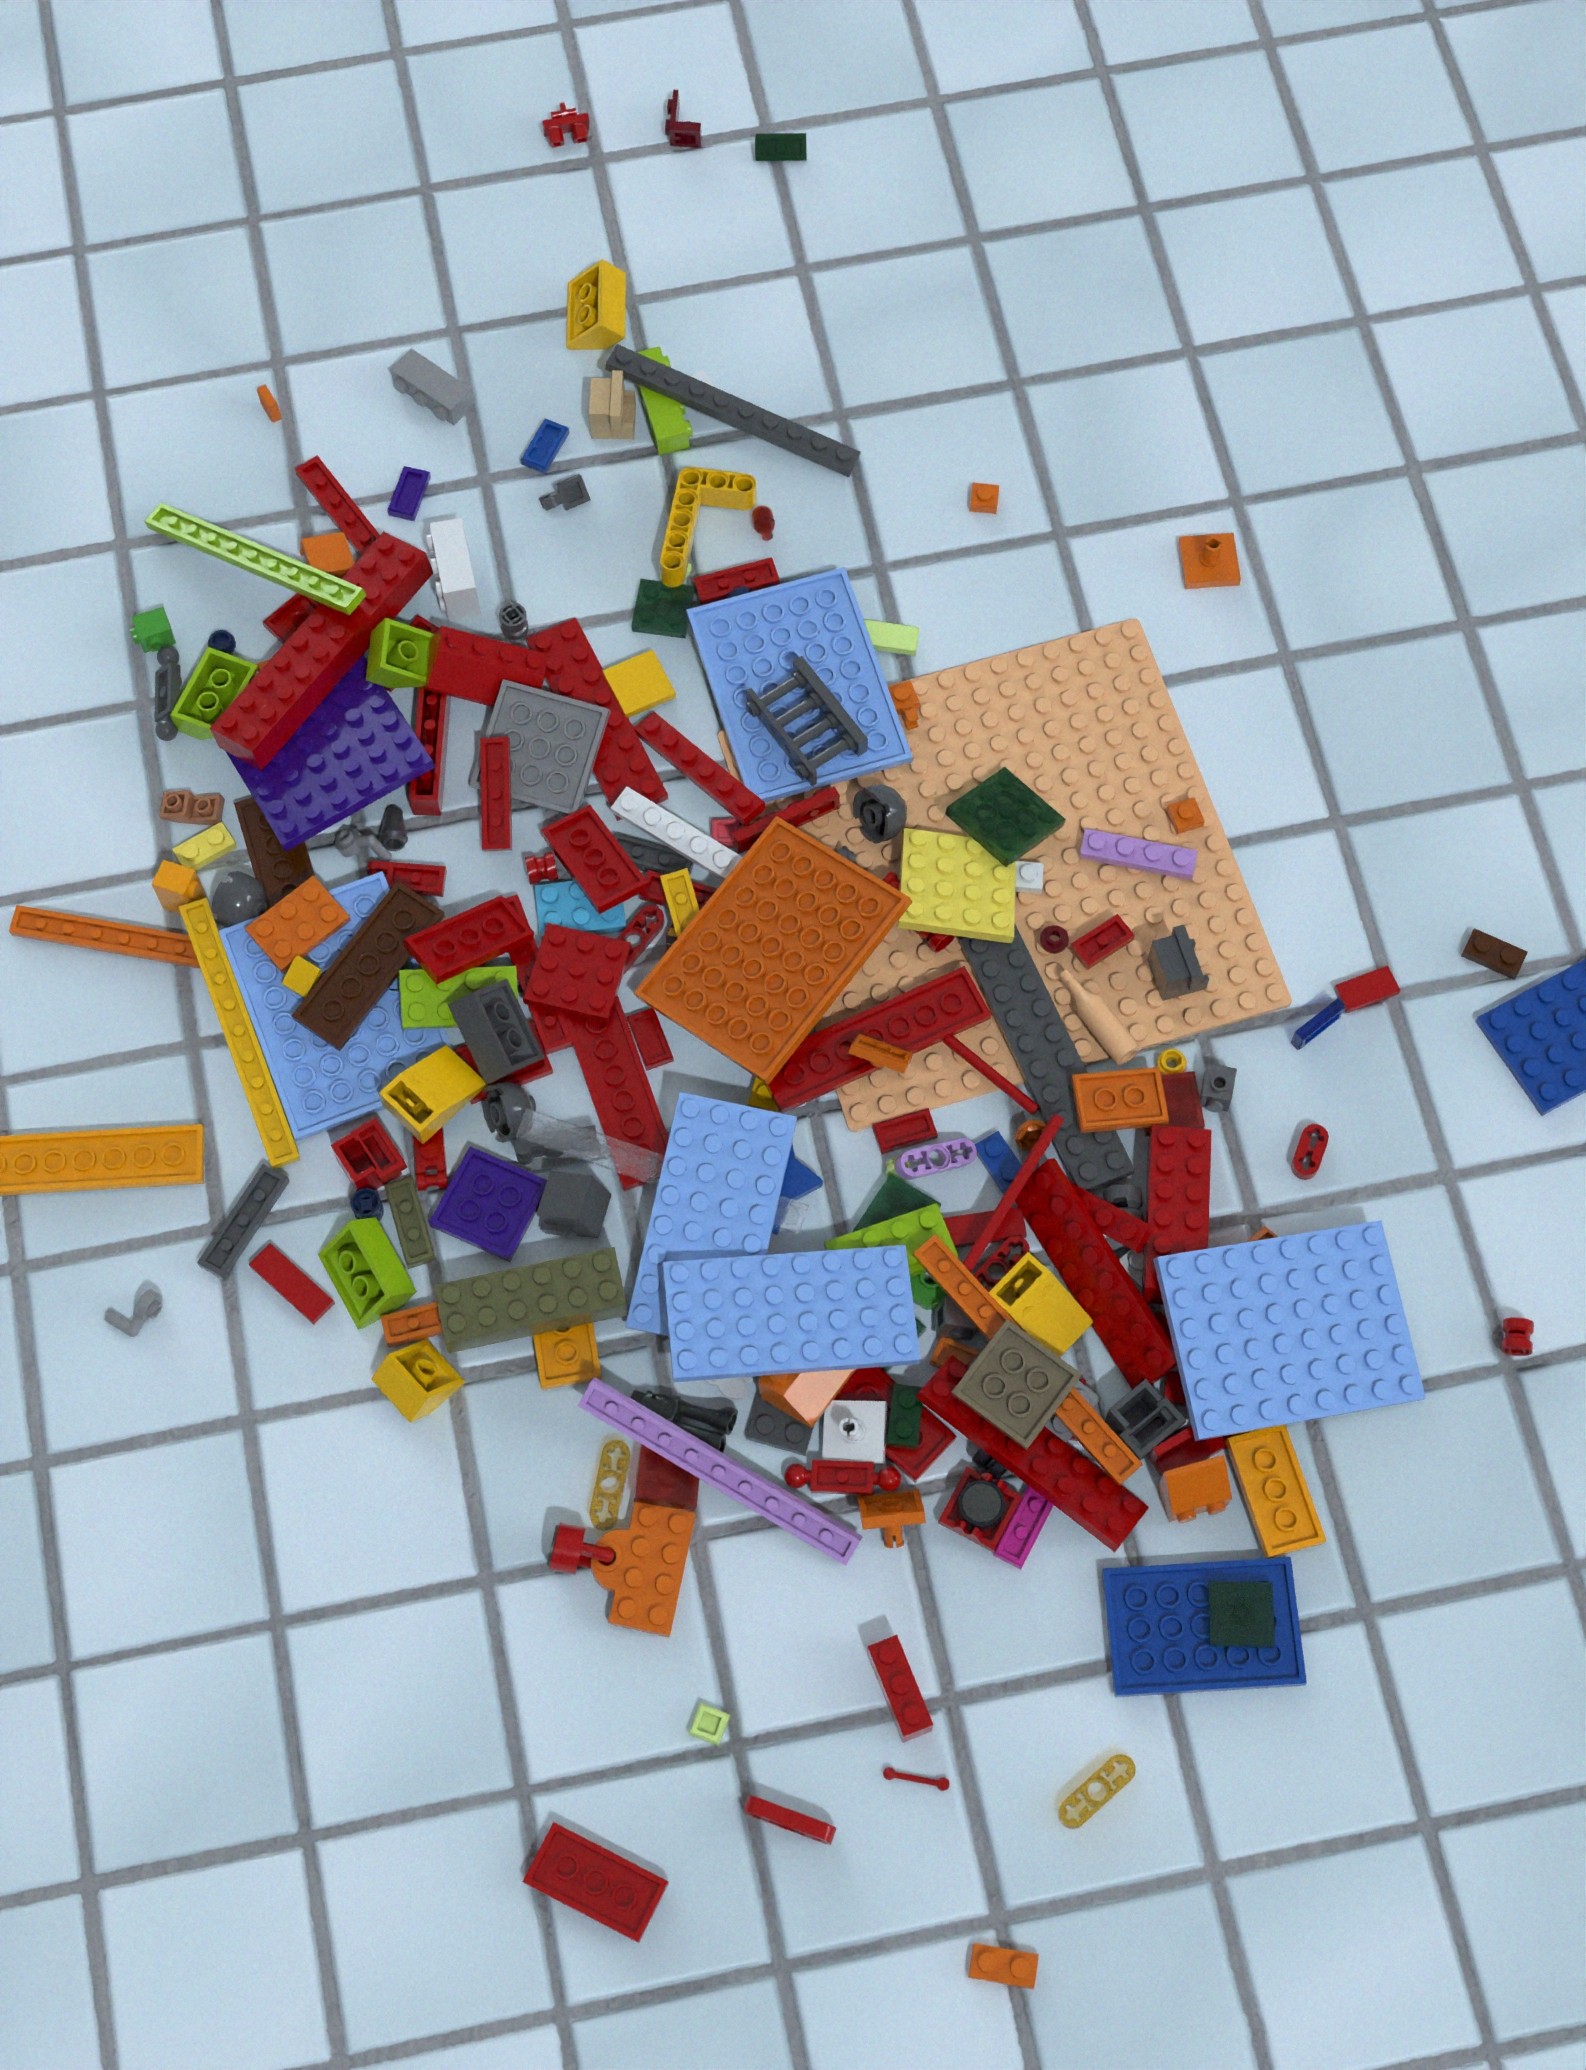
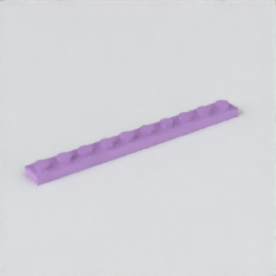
(720, 1471)

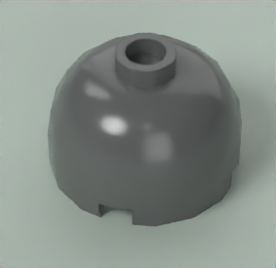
(880, 812)
(238, 899)
(506, 1108)

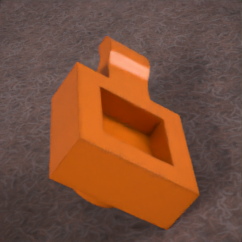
(906, 703)

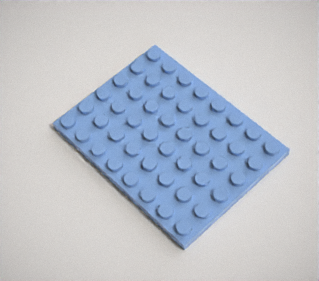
(753, 645)
(313, 1078)
(1288, 1329)

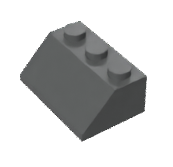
(496, 1031)

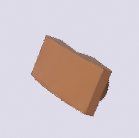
(191, 809)

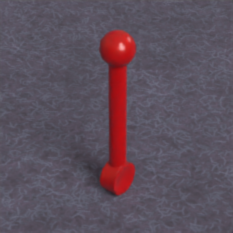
(942, 1784)

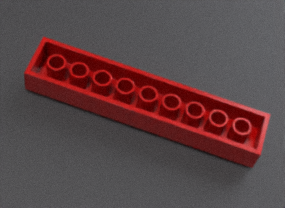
(319, 654)

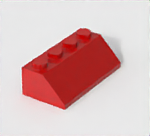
(475, 666)

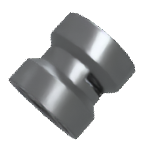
(513, 621)

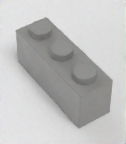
(432, 387)

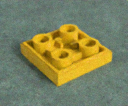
(639, 683)

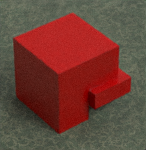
(368, 1156)

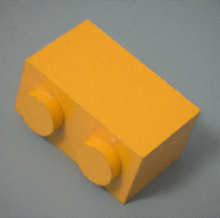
(176, 886)

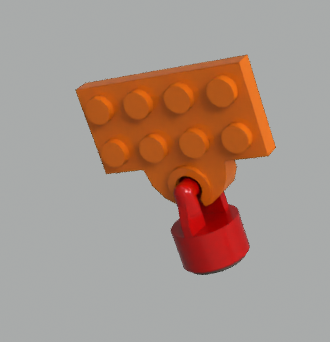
(635, 1564)

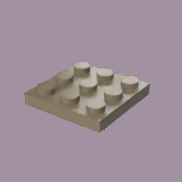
(1016, 1384)

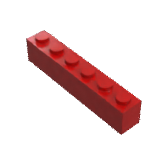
(432, 732)

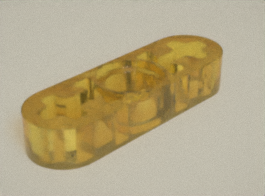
(613, 1508)
(1120, 1782)

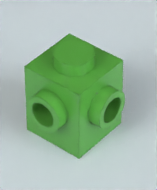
(152, 630)

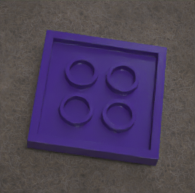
(489, 1204)

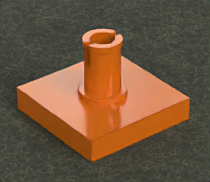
(1209, 561)
(891, 1512)

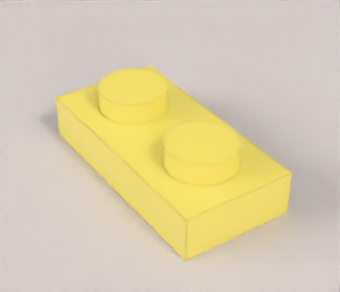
(205, 847)

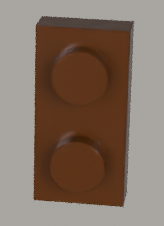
(1494, 954)

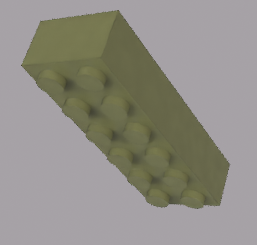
(531, 1300)

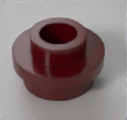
(1054, 946)

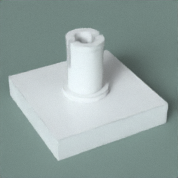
(855, 1431)

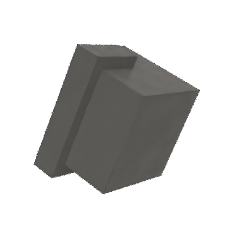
(1176, 965)
(573, 1204)
(1144, 1419)

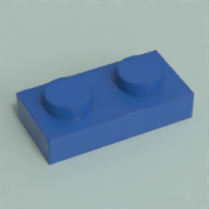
(998, 1160)

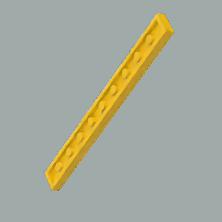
(239, 1034)

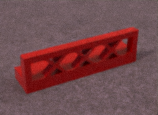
(1184, 1450)

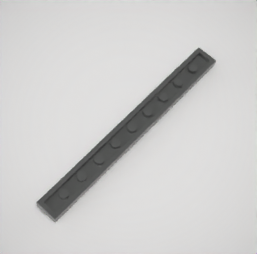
(733, 410)

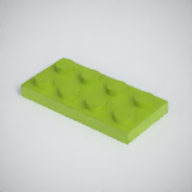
(426, 1004)
(908, 1229)

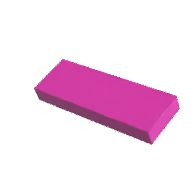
(1023, 1528)

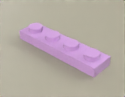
(1138, 854)

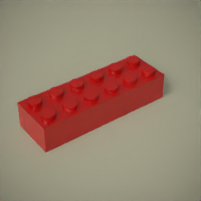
(1175, 1197)

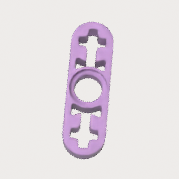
(926, 1167)

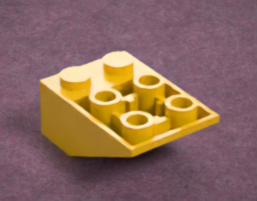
(431, 1092)
(1041, 1305)

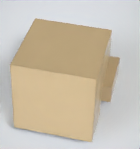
(611, 408)

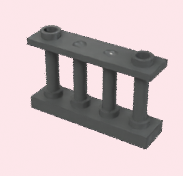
(818, 697)

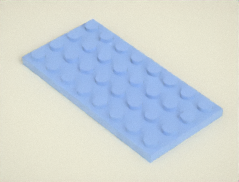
(712, 1194)
(790, 1313)

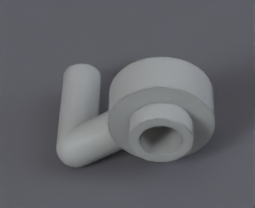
(351, 841)
(147, 1307)

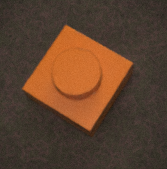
(984, 498)
(1185, 815)

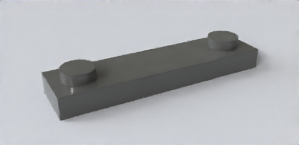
(243, 1222)

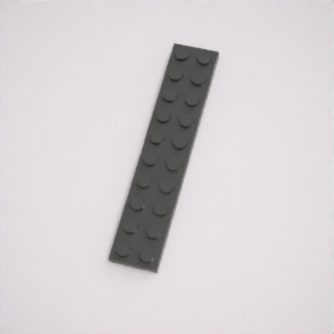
(1044, 1055)

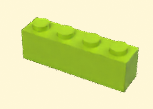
(664, 414)

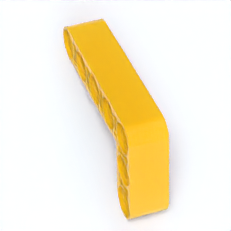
(694, 489)

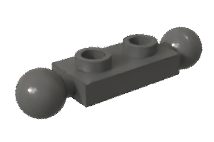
(167, 692)

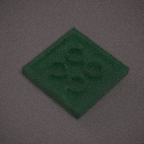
(1005, 816)

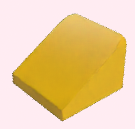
(301, 976)

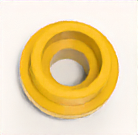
(1171, 1055)

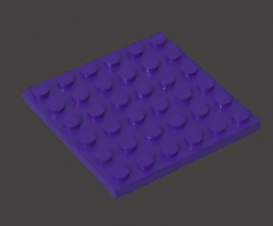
(336, 761)

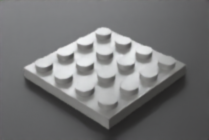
(550, 745)

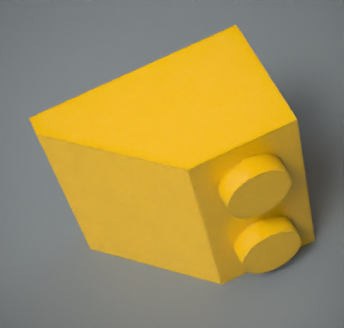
(417, 1379)

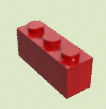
(899, 1688)

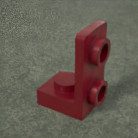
(681, 133)

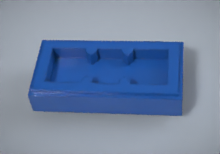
(545, 446)

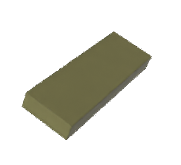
(410, 1222)

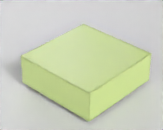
(709, 1724)

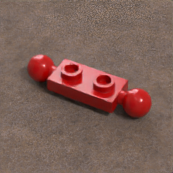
(842, 1477)

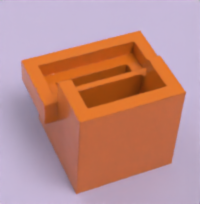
(328, 553)

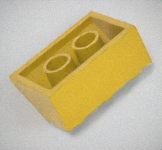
(596, 308)

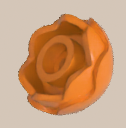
(1029, 1133)

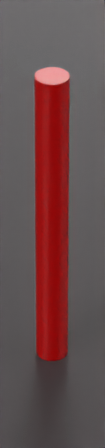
(991, 1074)

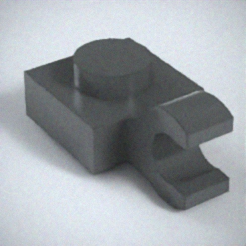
(569, 493)

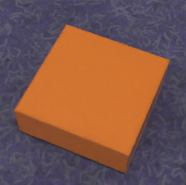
(269, 403)

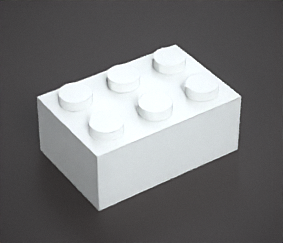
(453, 570)

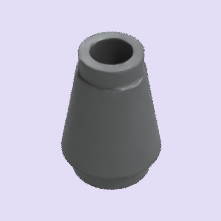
(393, 830)

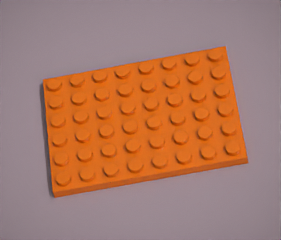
(772, 949)

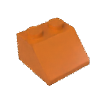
(1195, 1489)

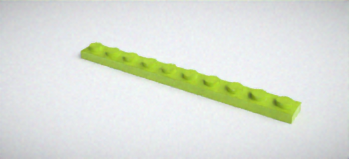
(256, 558)

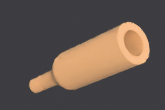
(1102, 1021)

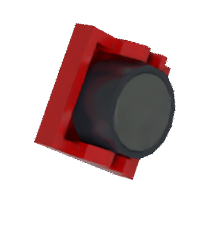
(980, 1508)

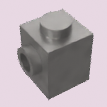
(1217, 1087)

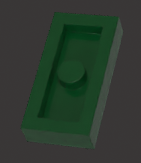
(780, 146)
(904, 1417)

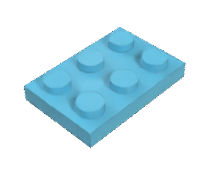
(568, 907)

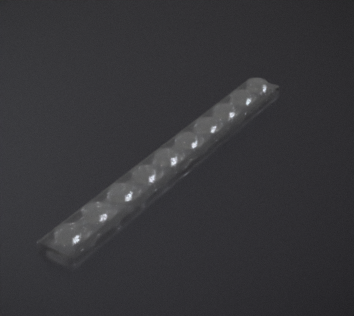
(623, 1158)

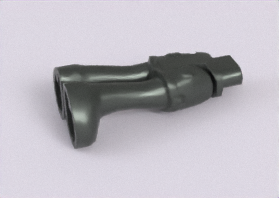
(674, 1407)

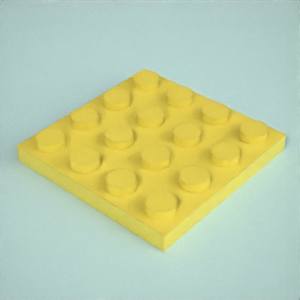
(956, 887)

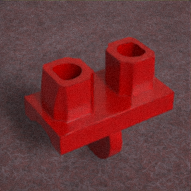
(566, 122)

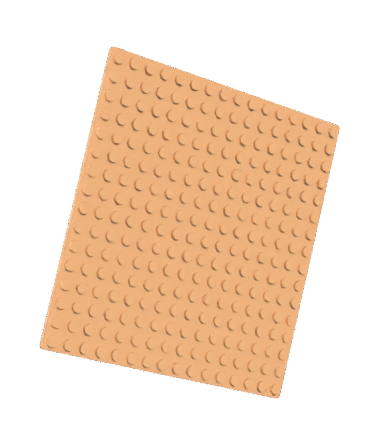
(1106, 750)

